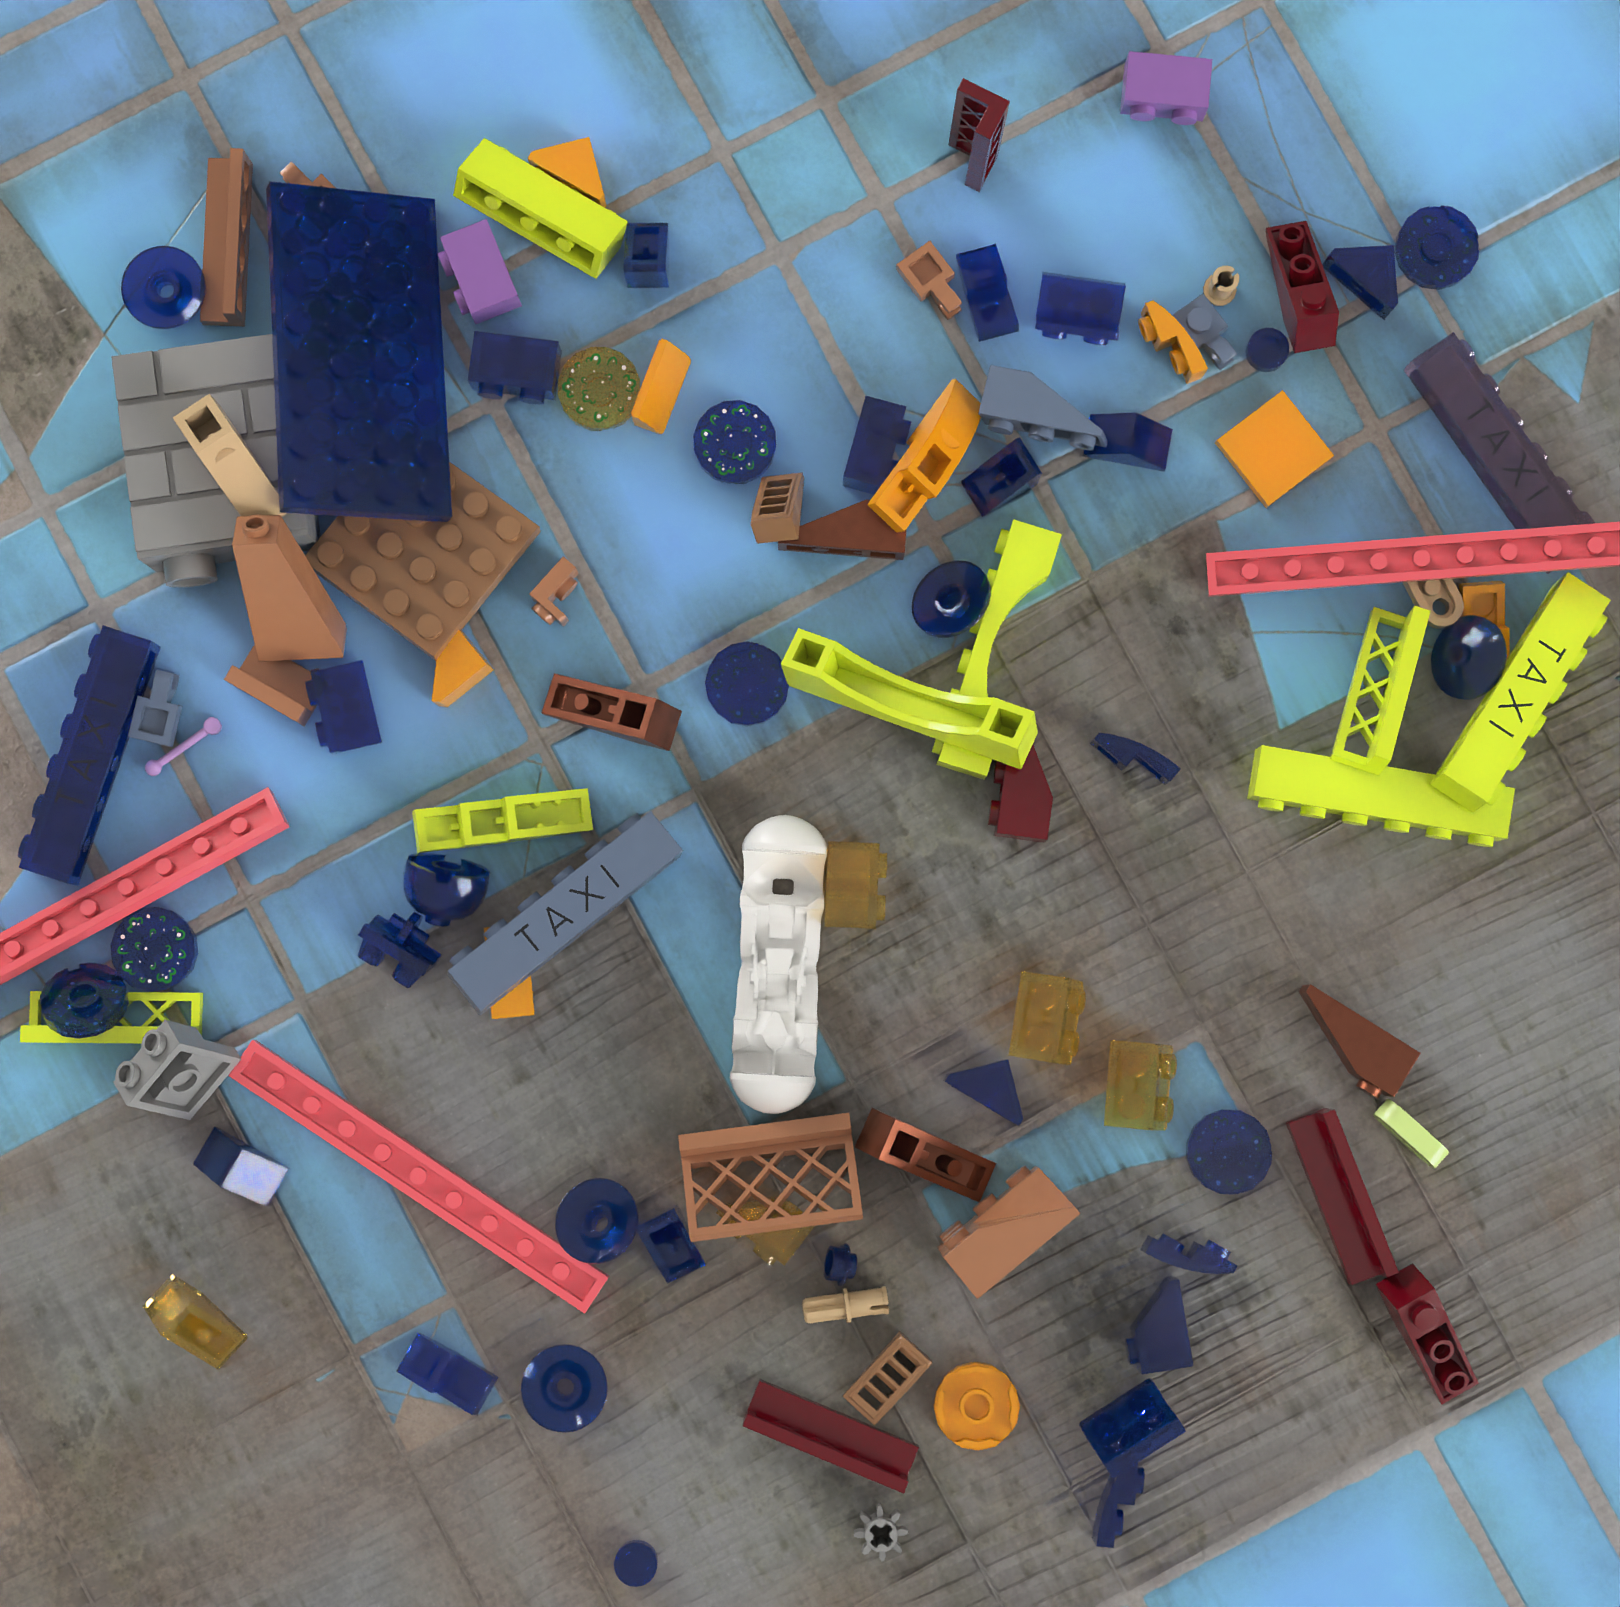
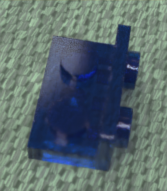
(344, 706)
(1131, 1427)

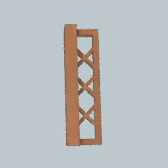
(227, 239)

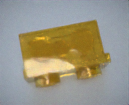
(1047, 1018)
(1139, 1085)

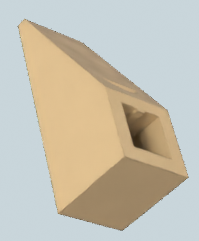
(228, 458)

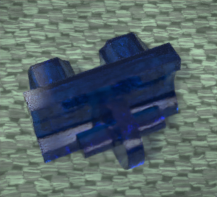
(403, 942)

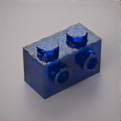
(514, 367)
(874, 444)

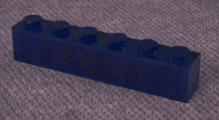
(88, 756)

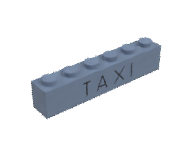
(564, 912)

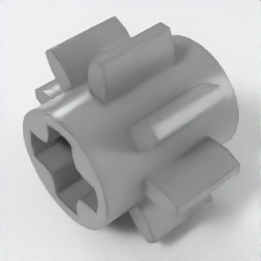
(880, 1544)

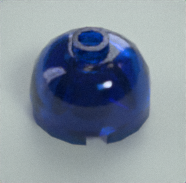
(444, 888)

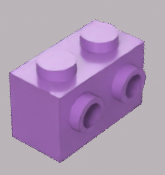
(1166, 87)
(480, 272)

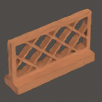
(760, 1143)

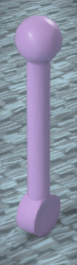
(211, 726)

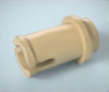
(1221, 295)

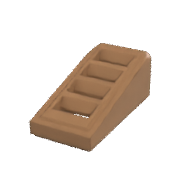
(778, 508)
(913, 1353)

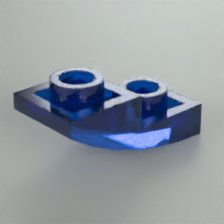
(1199, 1258)
(1118, 1490)

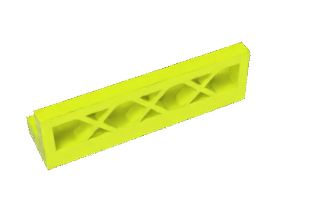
(1395, 694)
(118, 1034)

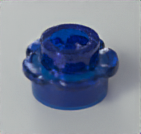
(840, 1264)

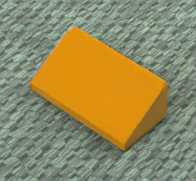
(660, 387)

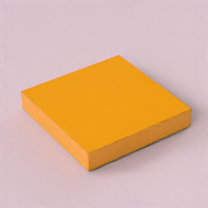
(1274, 449)

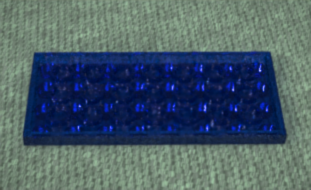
(357, 354)

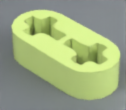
(1411, 1133)

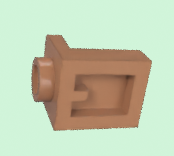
(556, 584)

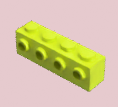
(539, 208)

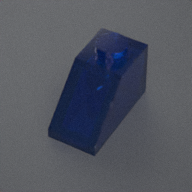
(1160, 1332)

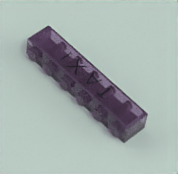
(1492, 437)

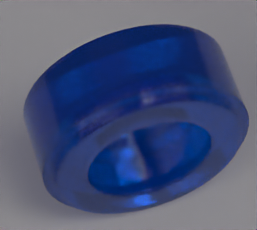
(1267, 349)
(636, 1563)

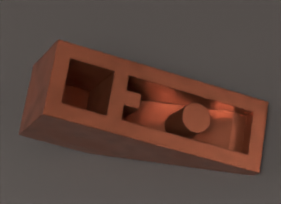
(849, 533)
(612, 711)
(1364, 1048)
(925, 1155)

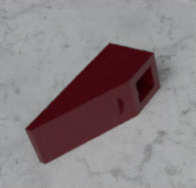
(1302, 287)
(1023, 801)
(1427, 1332)

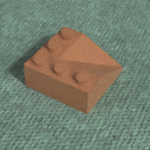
(1006, 1229)

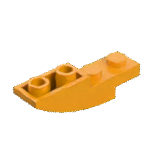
(931, 457)

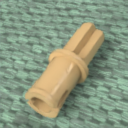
(846, 1305)

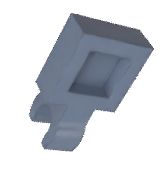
(1205, 327)
(156, 717)

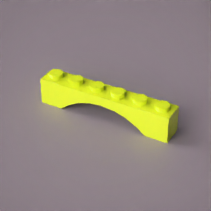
(1024, 565)
(972, 723)

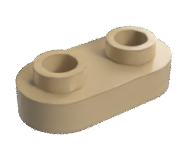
(1443, 590)

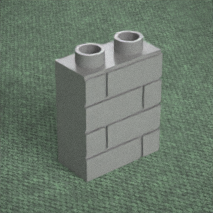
(176, 505)

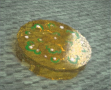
(598, 388)

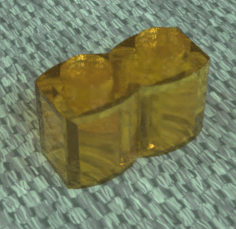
(853, 885)

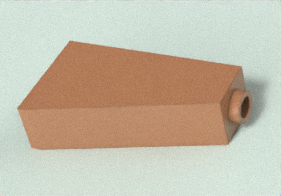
(283, 595)

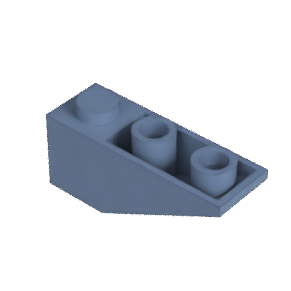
(1026, 404)

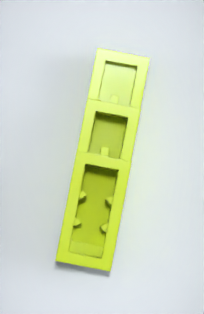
(502, 820)

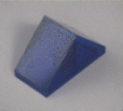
(646, 255)
(1367, 274)
(1132, 440)
(1002, 478)
(990, 1086)
(240, 1167)
(669, 1244)

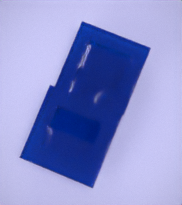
(987, 292)
(1124, 750)
(447, 1374)

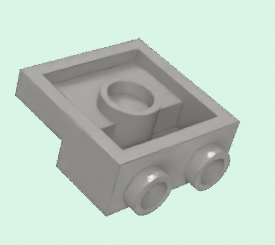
(174, 1071)

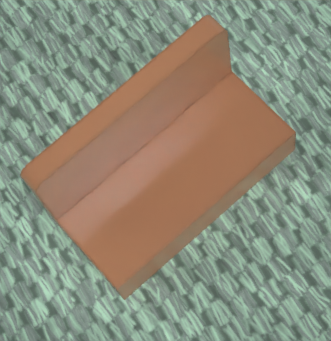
(276, 684)

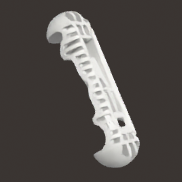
(778, 975)

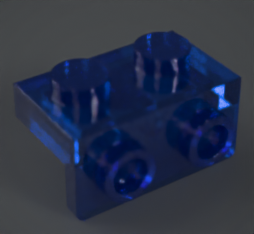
(1079, 308)

